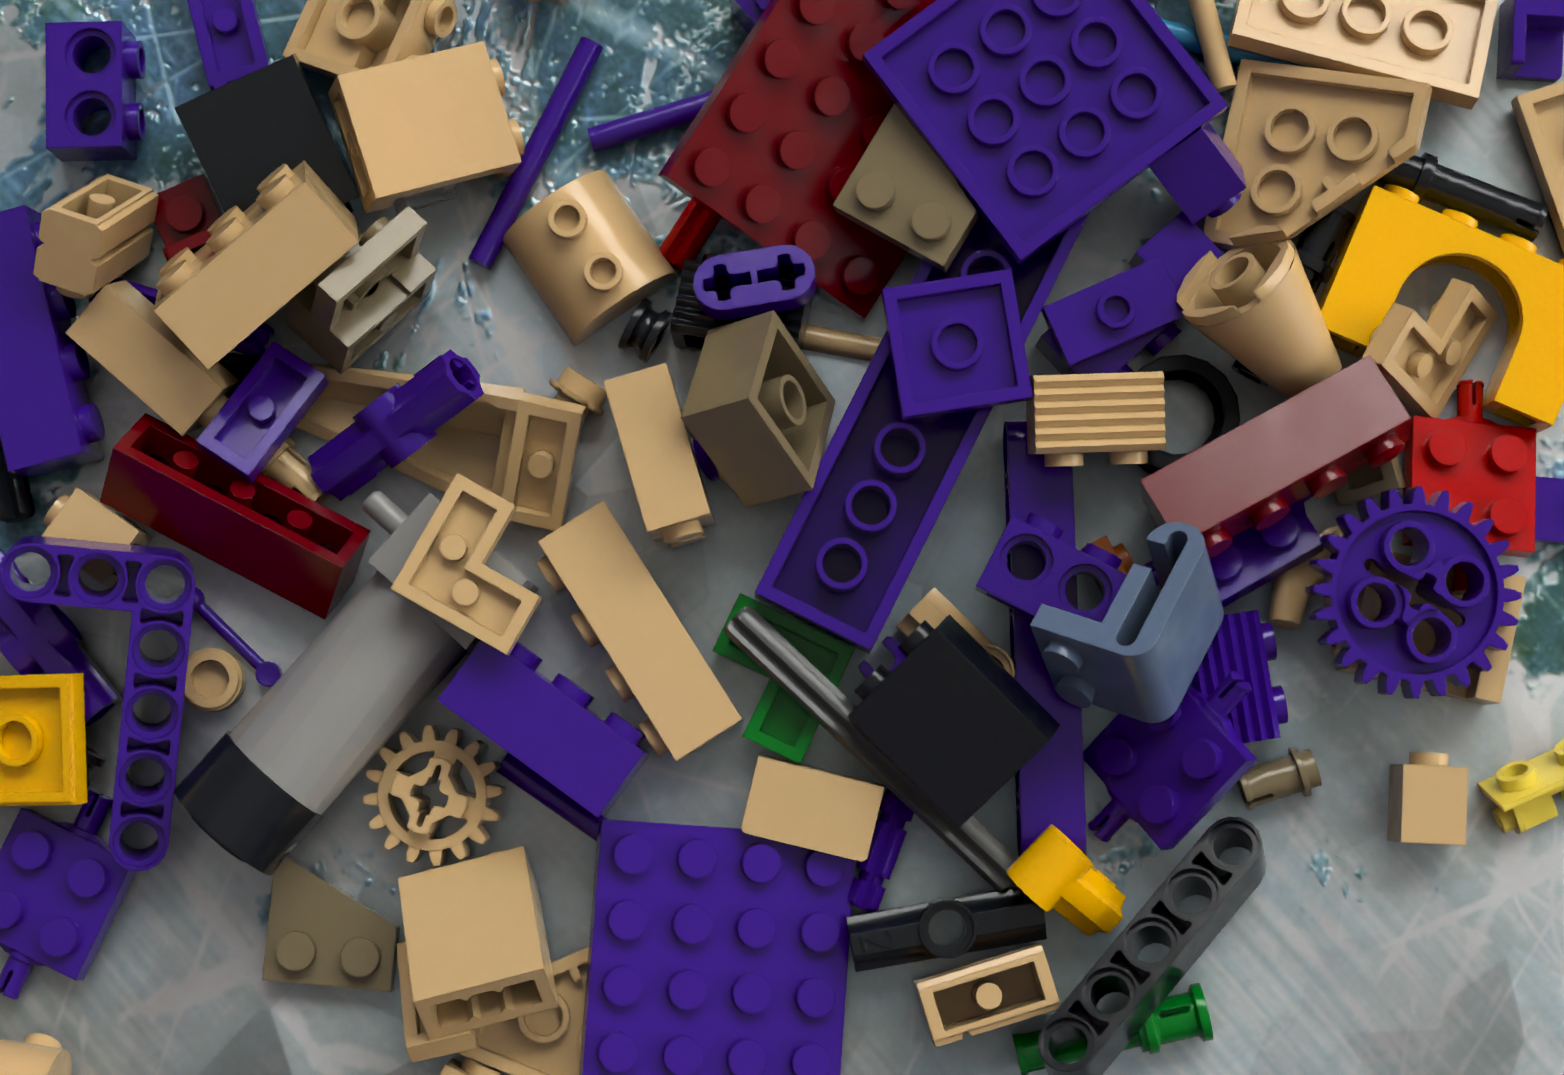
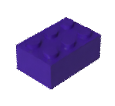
(547, 725)

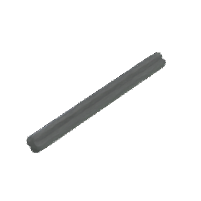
(831, 710)

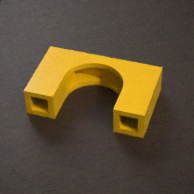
(1400, 237)

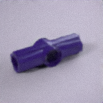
(395, 425)
(45, 641)

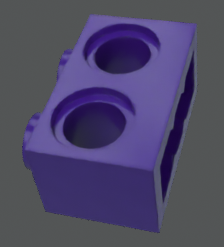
(76, 95)
(1060, 565)

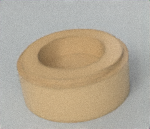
(214, 680)

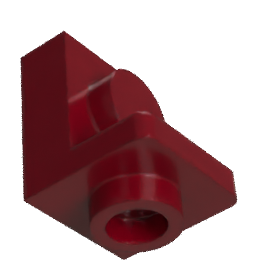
(186, 215)

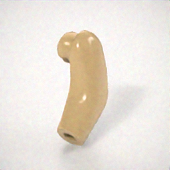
(1288, 590)

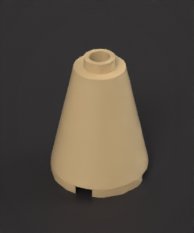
(1262, 310)

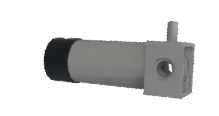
(331, 707)

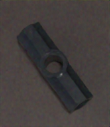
(902, 933)

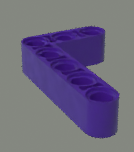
(143, 675)

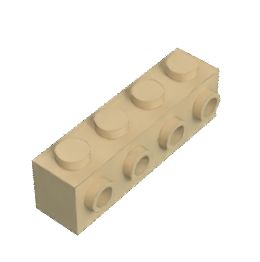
(639, 631)

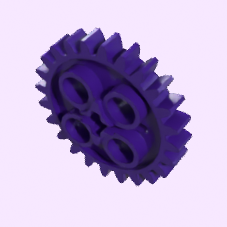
(1439, 542)

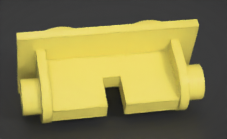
(1526, 789)

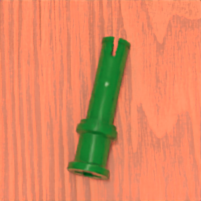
(1174, 1020)

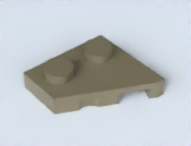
(908, 195)
(326, 935)

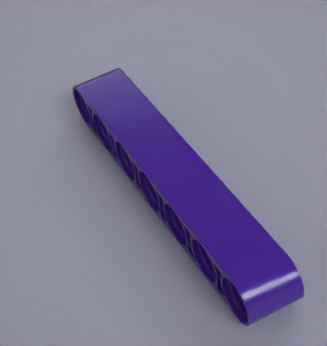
(1052, 781)

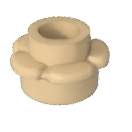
(579, 390)

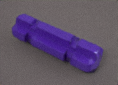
(885, 847)

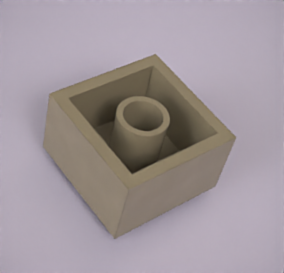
(758, 409)

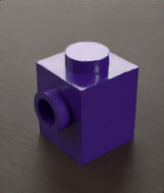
(1201, 175)

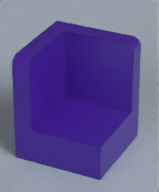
(1530, 40)

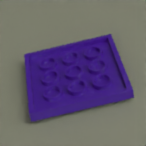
(1043, 103)
(714, 954)

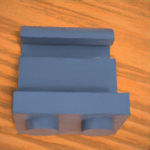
(1147, 642)

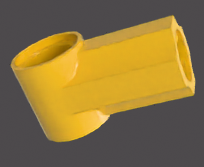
(1063, 878)

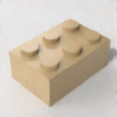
(254, 262)

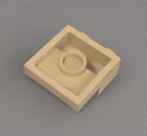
(363, 34)

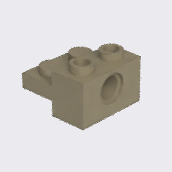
(386, 266)

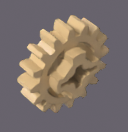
(423, 822)

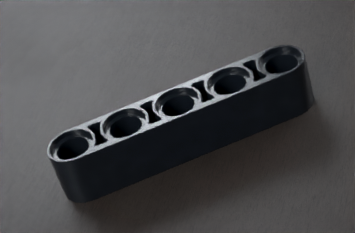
(1159, 923)

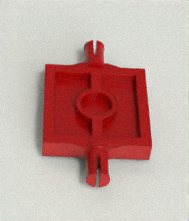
(1480, 465)

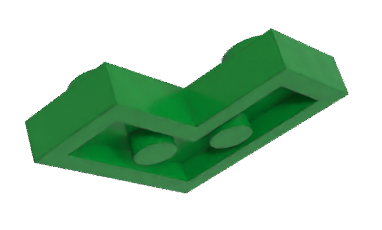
(778, 719)

